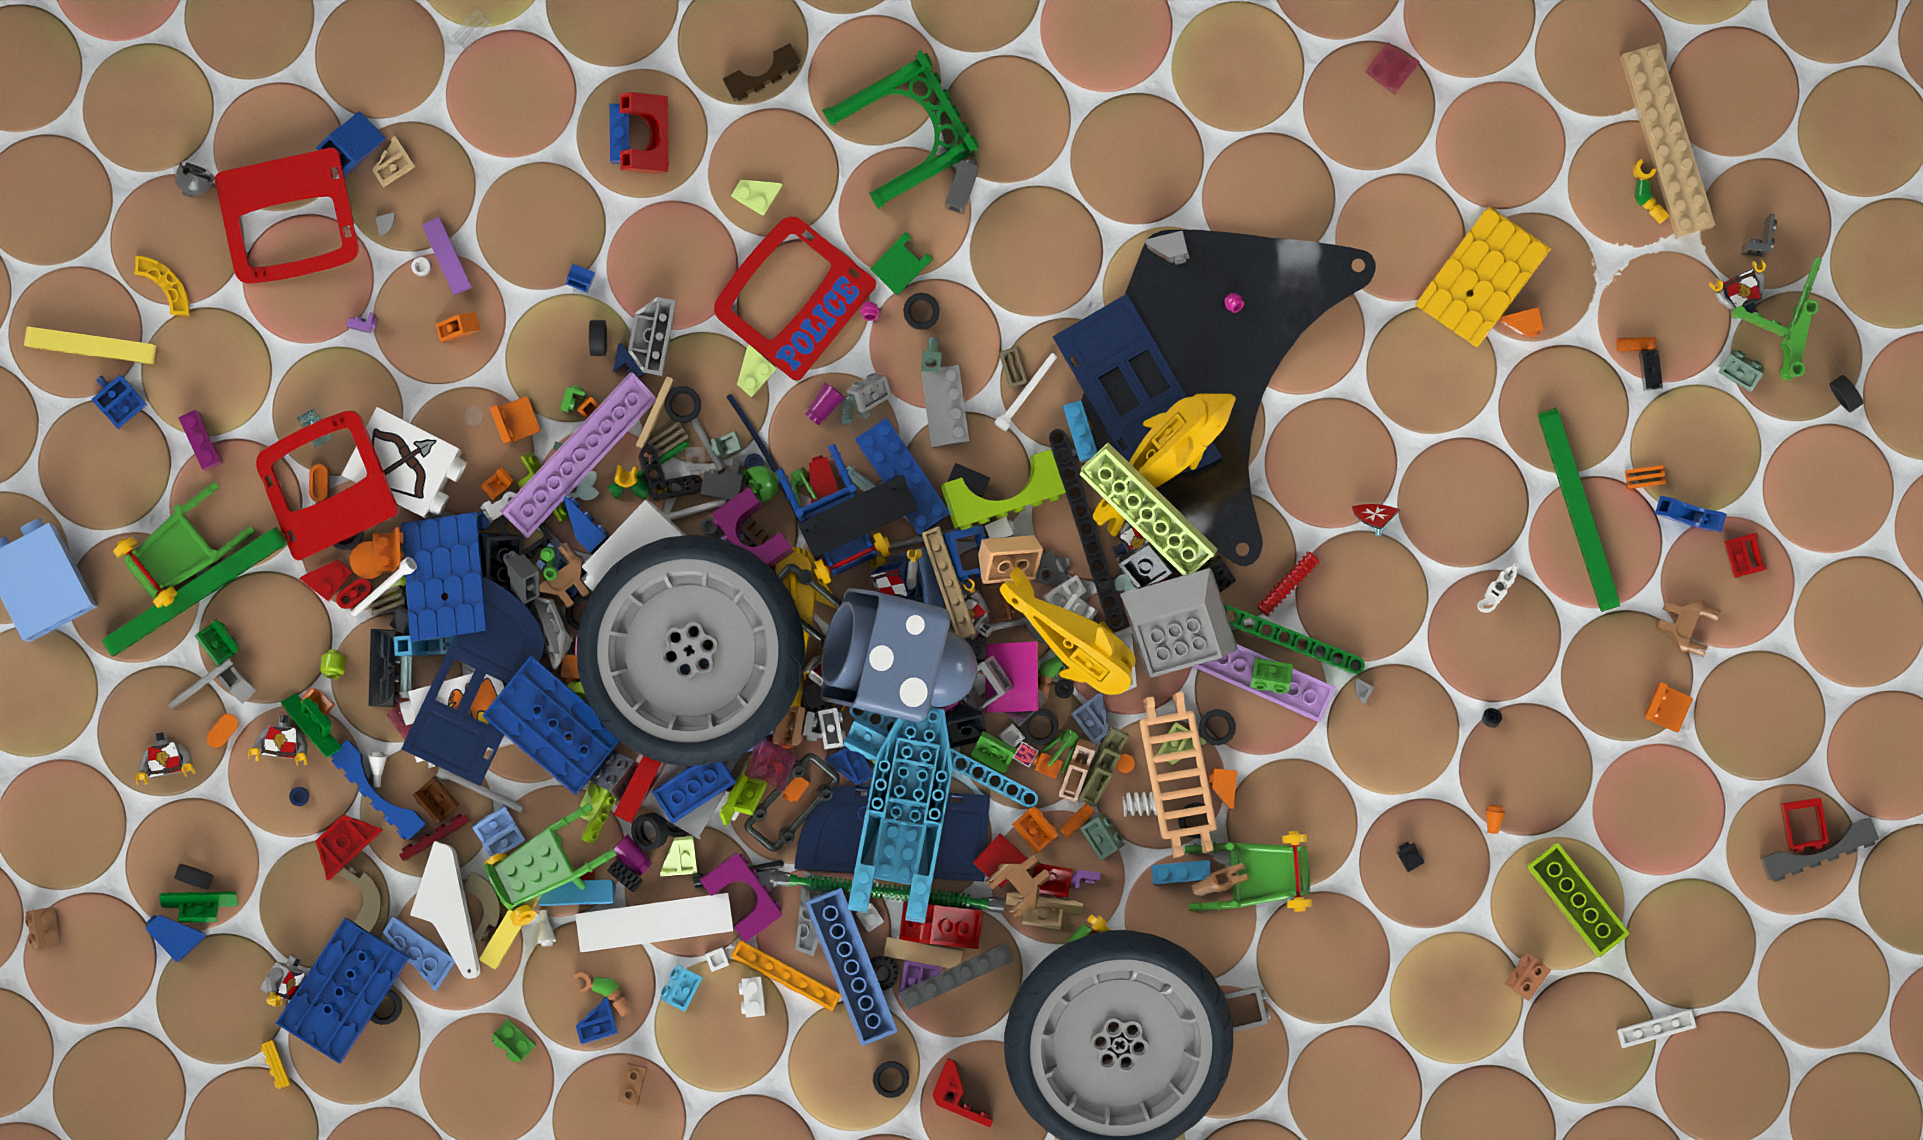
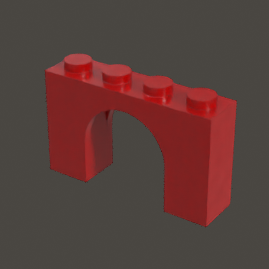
(655, 113)

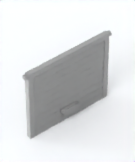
(695, 820)

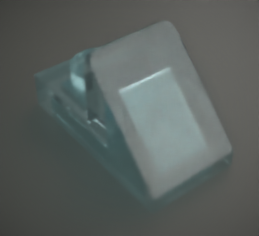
(309, 418)

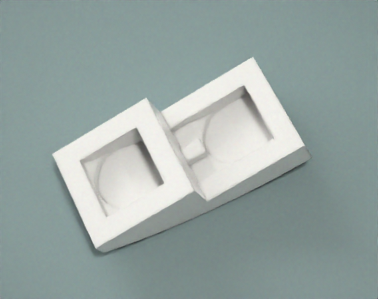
(1062, 593)

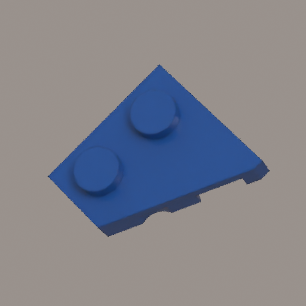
(851, 765)
(597, 1024)

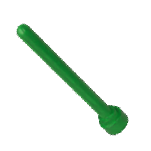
(616, 490)

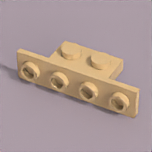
(1047, 912)

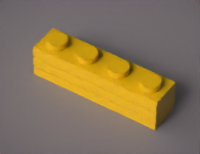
(275, 1062)

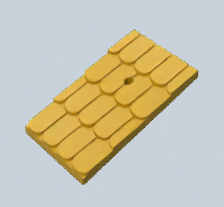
(1495, 264)

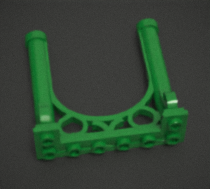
(887, 87)

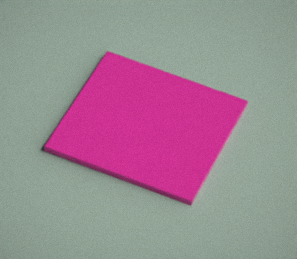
(1021, 667)

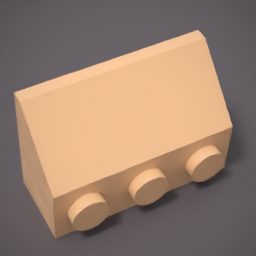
(1002, 555)

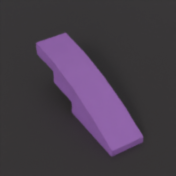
(446, 256)

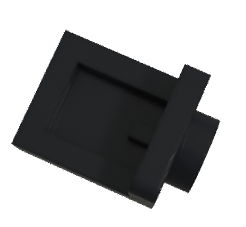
(813, 697)

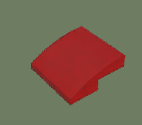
(998, 852)

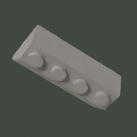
(945, 407)

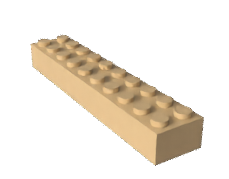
(1667, 141)

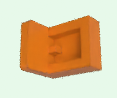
(497, 483)
(321, 699)

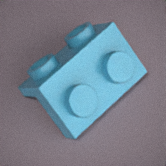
(865, 739)

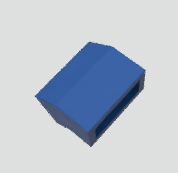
(580, 278)

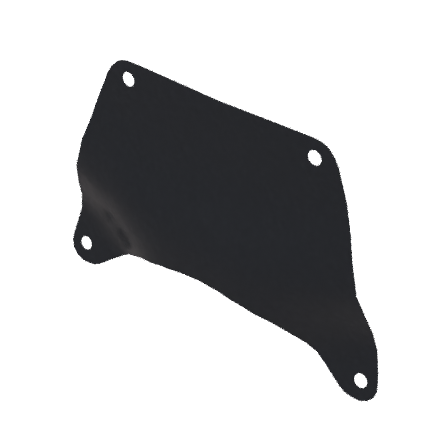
(1225, 352)

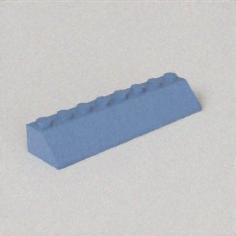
(850, 966)

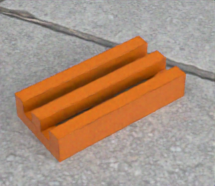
(1630, 471)

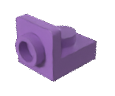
(360, 324)
(1089, 877)

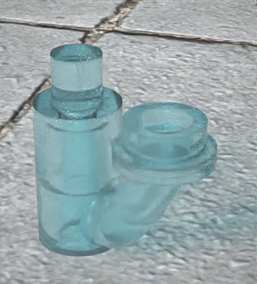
(846, 418)

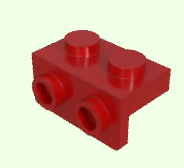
(1059, 882)

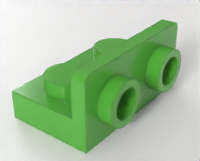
(569, 401)
(1271, 676)
(513, 1041)

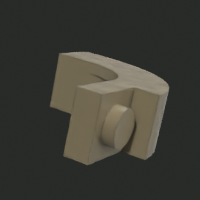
(372, 898)
(490, 900)

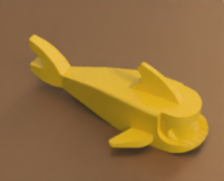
(803, 595)
(1082, 644)

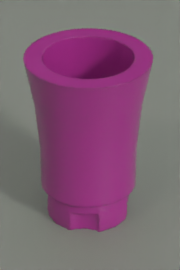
(824, 403)
(632, 855)

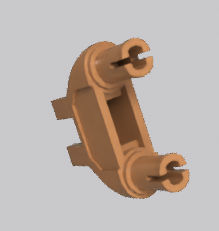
(566, 578)
(1685, 624)
(1021, 879)
(1220, 880)

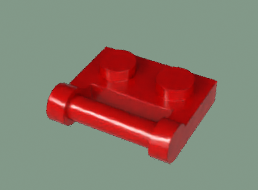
(1739, 557)

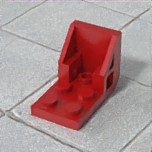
(944, 927)
(950, 1082)

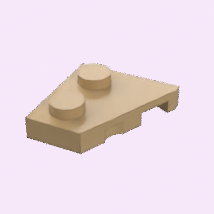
(393, 163)

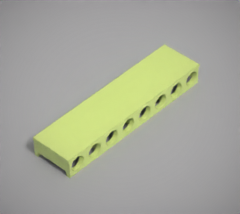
(1147, 510)

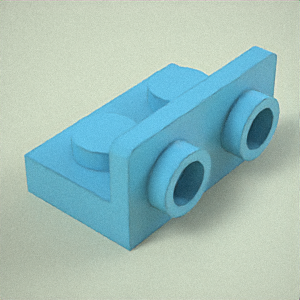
(680, 988)

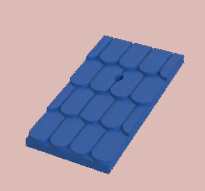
(447, 563)
(539, 715)
(331, 1002)

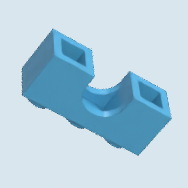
(1080, 430)
(1180, 872)

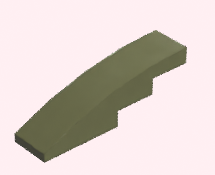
(1102, 766)

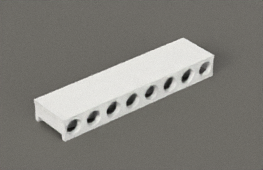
(654, 922)

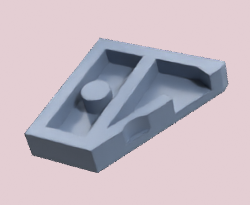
(1092, 718)

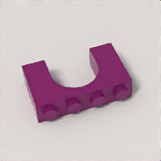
(734, 513)
(764, 911)

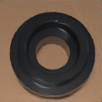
(1058, 688)

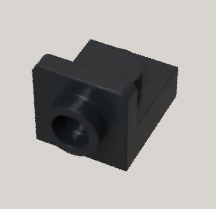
(1409, 856)

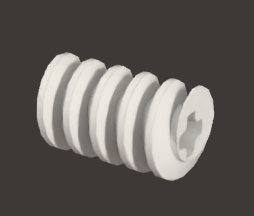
(1139, 804)

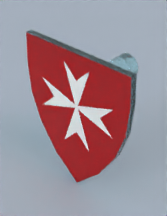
(1375, 515)

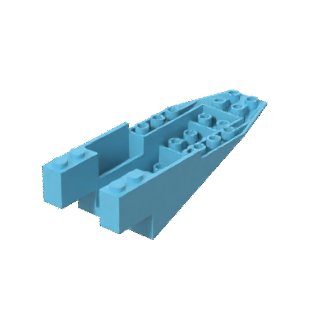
(905, 813)

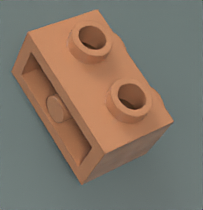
(1527, 976)

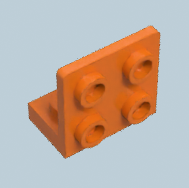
(515, 420)
(387, 551)
(1668, 707)

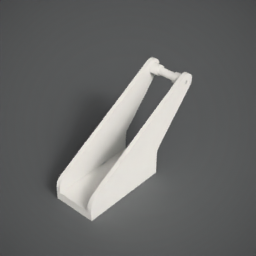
(445, 905)

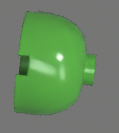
(762, 482)

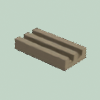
(1008, 352)
(664, 433)
(375, 611)

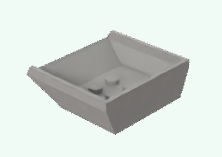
(1179, 623)

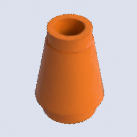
(1494, 818)

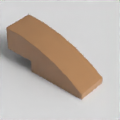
(1077, 770)

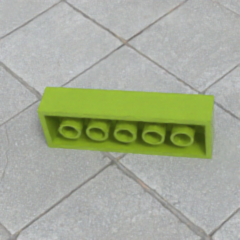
(1577, 900)

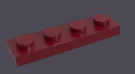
(441, 832)

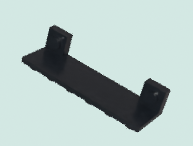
(857, 516)

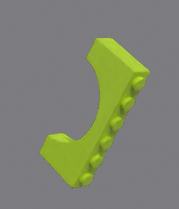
(969, 508)

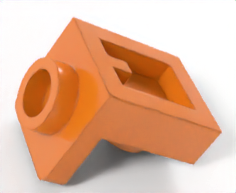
(1041, 763)

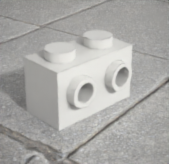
(830, 728)
(753, 997)

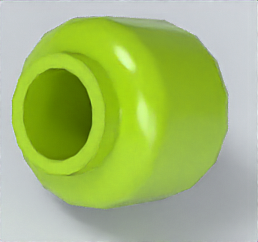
(333, 664)

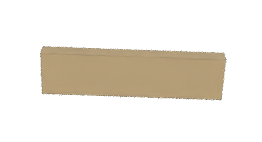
(655, 412)
(922, 953)

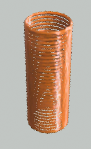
(1631, 341)
(1075, 820)

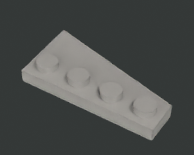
(806, 936)

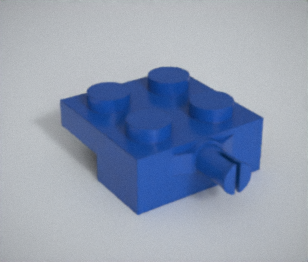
(118, 400)

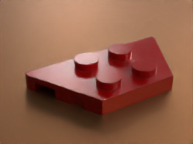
(344, 842)

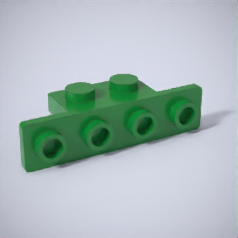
(313, 723)
(198, 905)

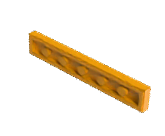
(786, 975)

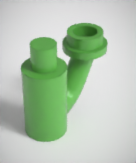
(548, 555)

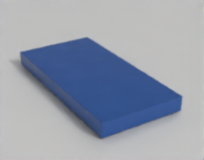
(692, 789)

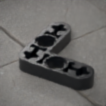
(660, 481)

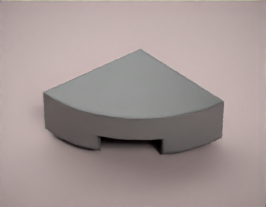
(385, 223)
(1363, 690)

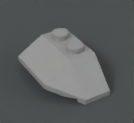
(652, 335)
(553, 627)

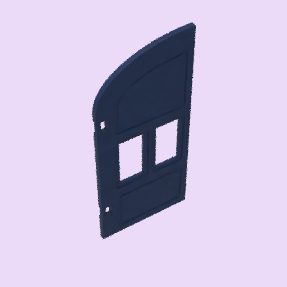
(1107, 342)
(449, 735)
(834, 835)

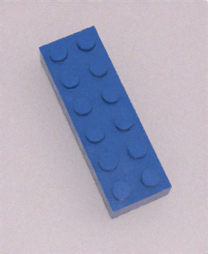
(892, 458)

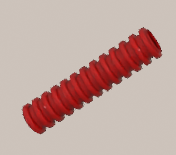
(1288, 583)

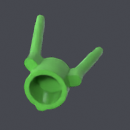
(801, 478)
(1069, 739)

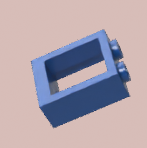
(950, 537)

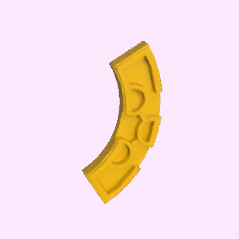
(167, 281)

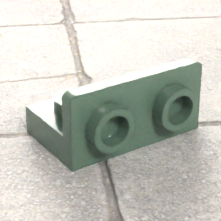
(1742, 370)
(1102, 836)

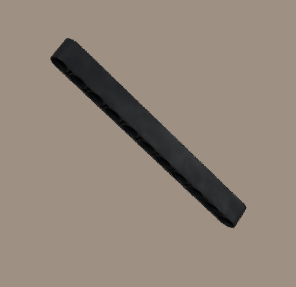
(1082, 520)

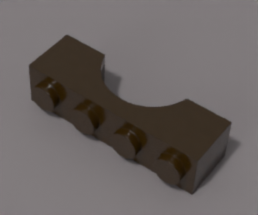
(741, 85)

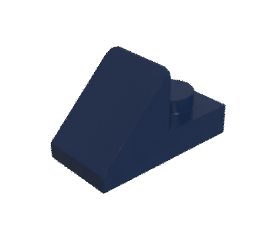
(622, 359)

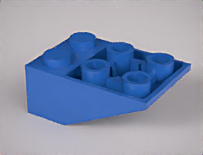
(354, 141)
(585, 530)

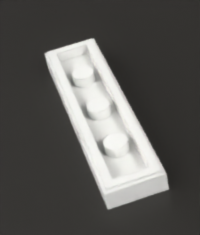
(1656, 1028)

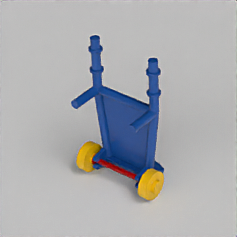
(851, 553)

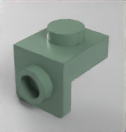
(726, 445)

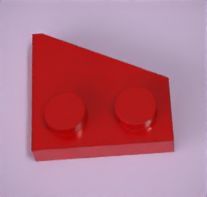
(327, 579)

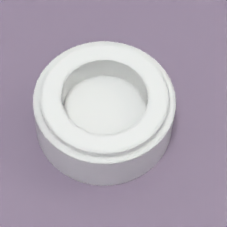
(421, 266)

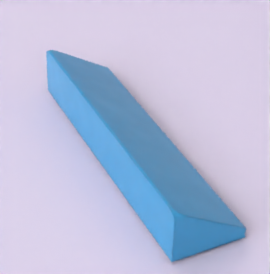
(569, 894)

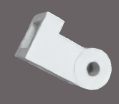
(492, 511)

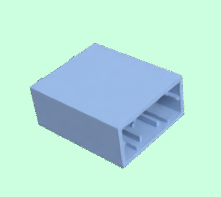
(41, 581)

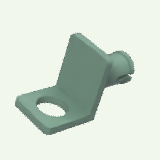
(931, 356)

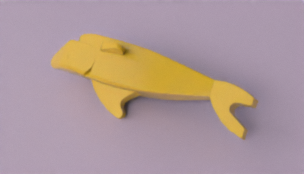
(1173, 444)

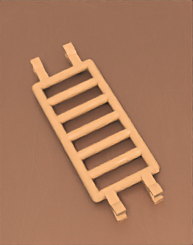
(1155, 778)

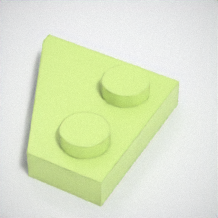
(756, 194)
(754, 371)
(1177, 745)
(680, 857)

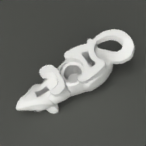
(1498, 588)

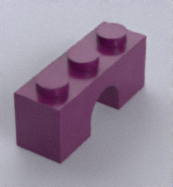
(199, 439)

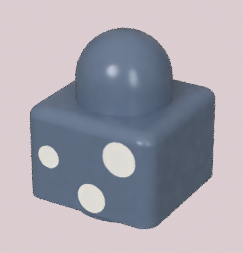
(894, 657)

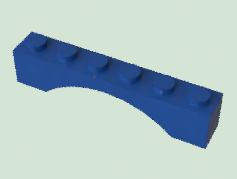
(351, 761)

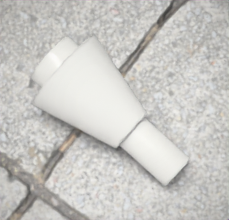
(377, 764)
(546, 936)

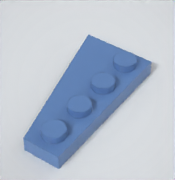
(424, 955)

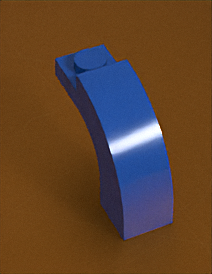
(1690, 515)

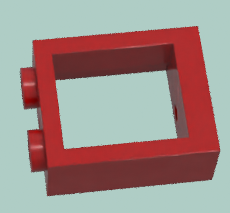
(1816, 844)

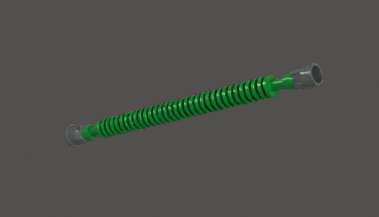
(785, 879)

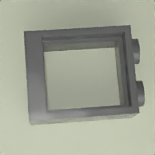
(962, 186)

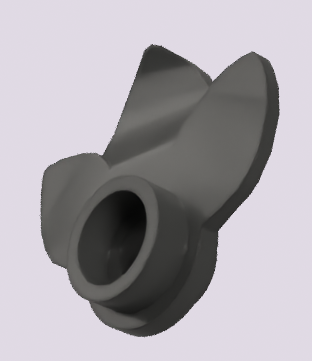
(1055, 566)

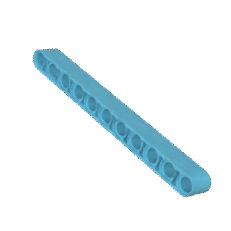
(967, 771)

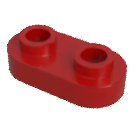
(354, 593)

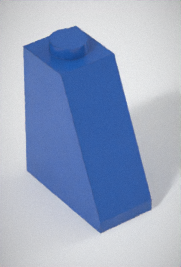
(174, 936)

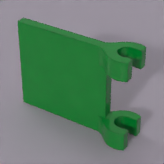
(899, 265)

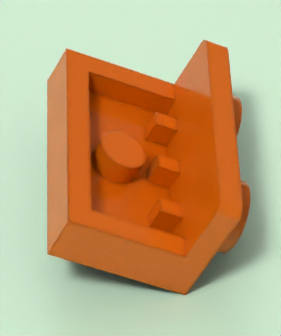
(1035, 829)

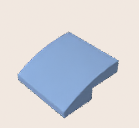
(498, 832)

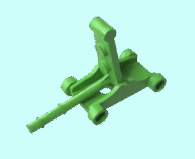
(1796, 333)

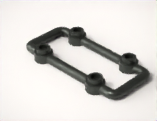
(806, 578)
(786, 834)

